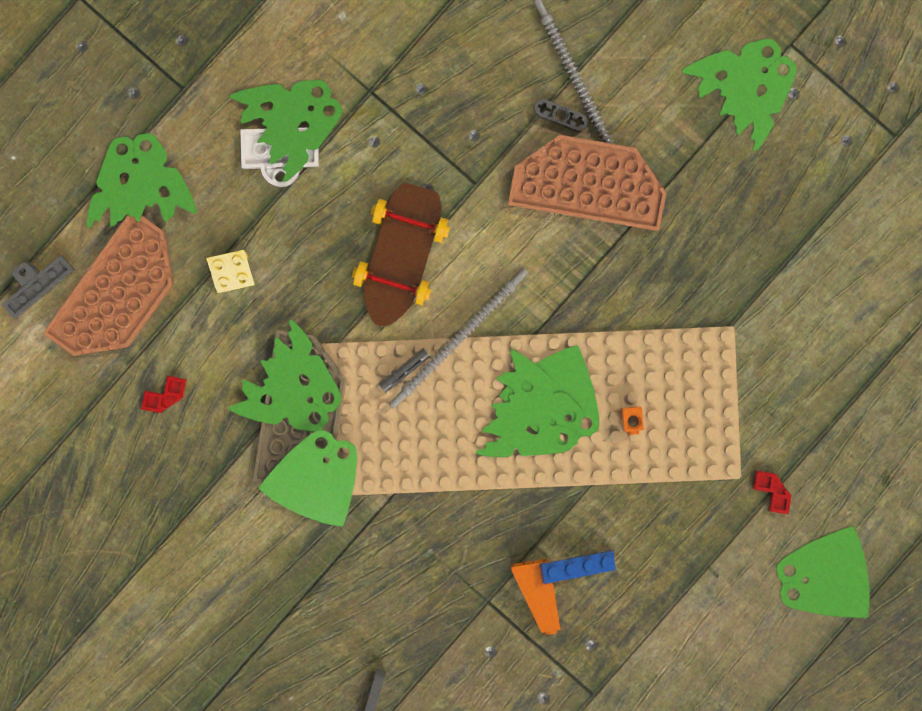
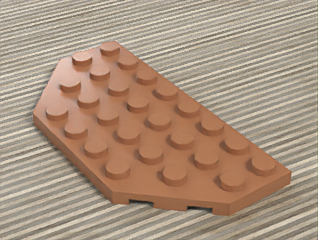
(590, 183)
(116, 292)

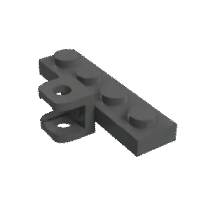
(35, 284)

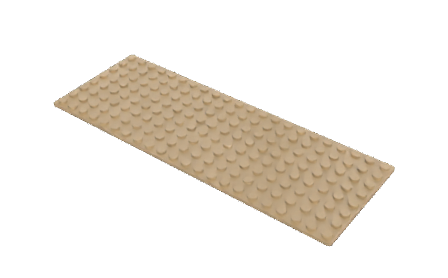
(431, 438)

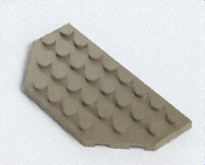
(280, 439)

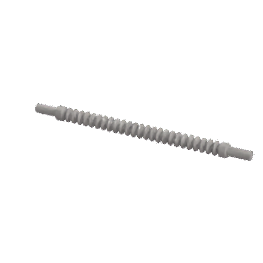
(547, 20)
(407, 390)

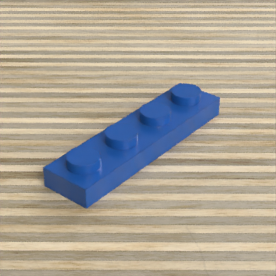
(577, 566)

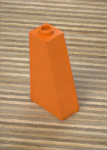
(538, 595)

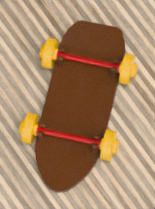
(401, 252)

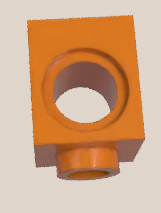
(626, 413)

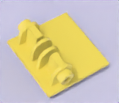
(230, 271)

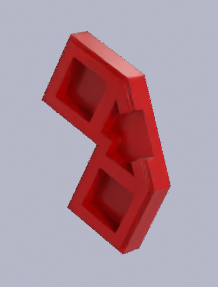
(159, 402)
(780, 496)

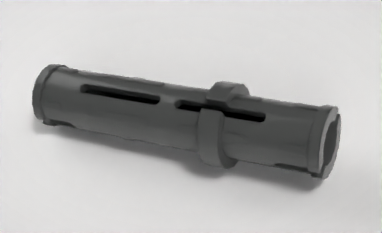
(398, 375)

